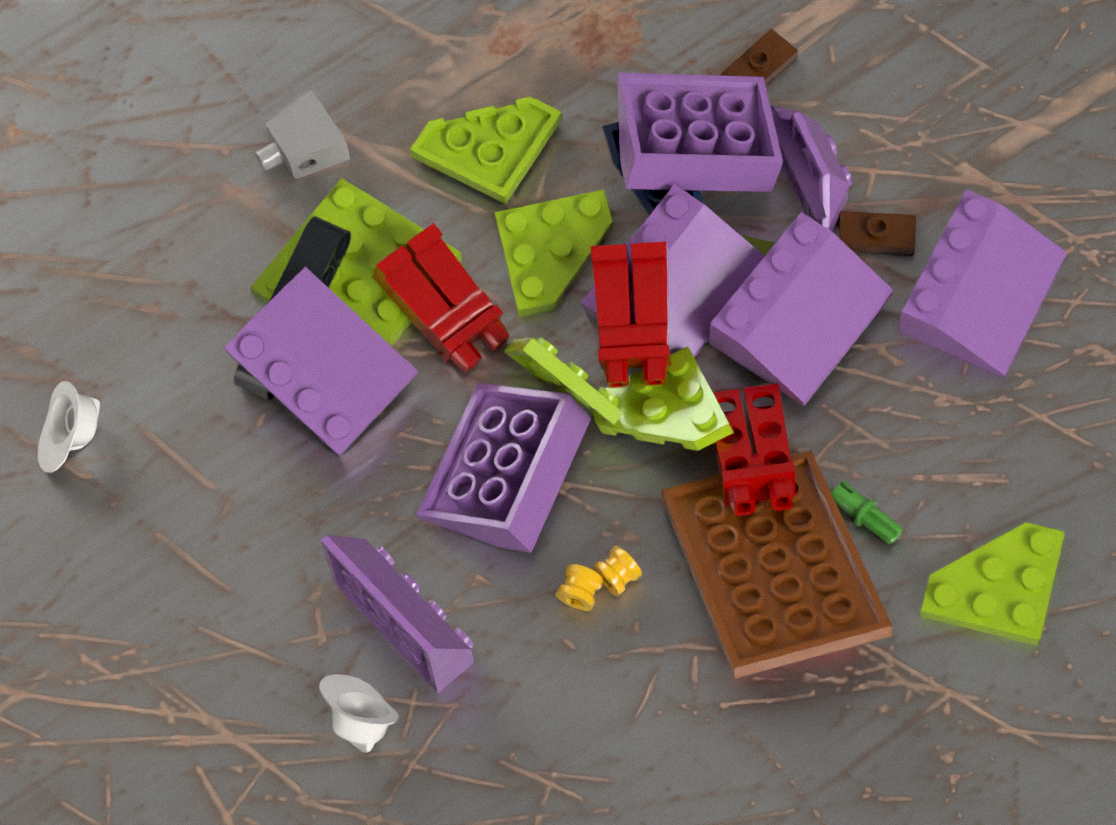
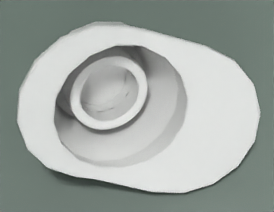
(68, 425)
(357, 710)

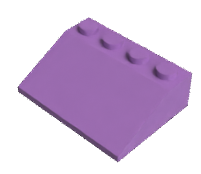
(697, 133)
(704, 266)
(982, 285)
(800, 309)
(321, 361)
(505, 465)
(398, 610)

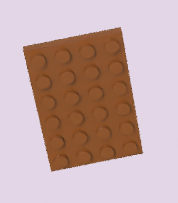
(777, 579)

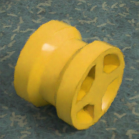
(617, 570)
(579, 587)

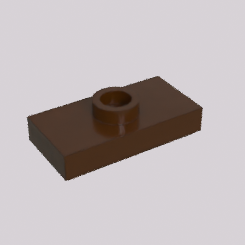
(764, 58)
(878, 232)

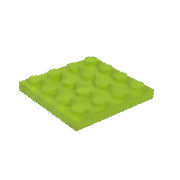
(374, 236)

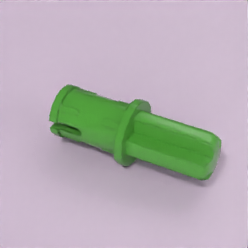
(865, 512)

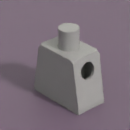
(303, 138)

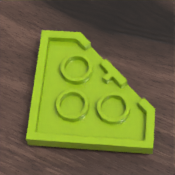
(489, 145)
(550, 246)
(539, 359)
(673, 412)
(999, 585)

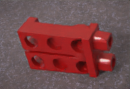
(441, 298)
(621, 341)
(767, 471)

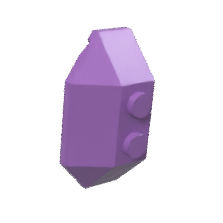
(812, 166)

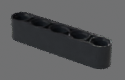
(319, 250)

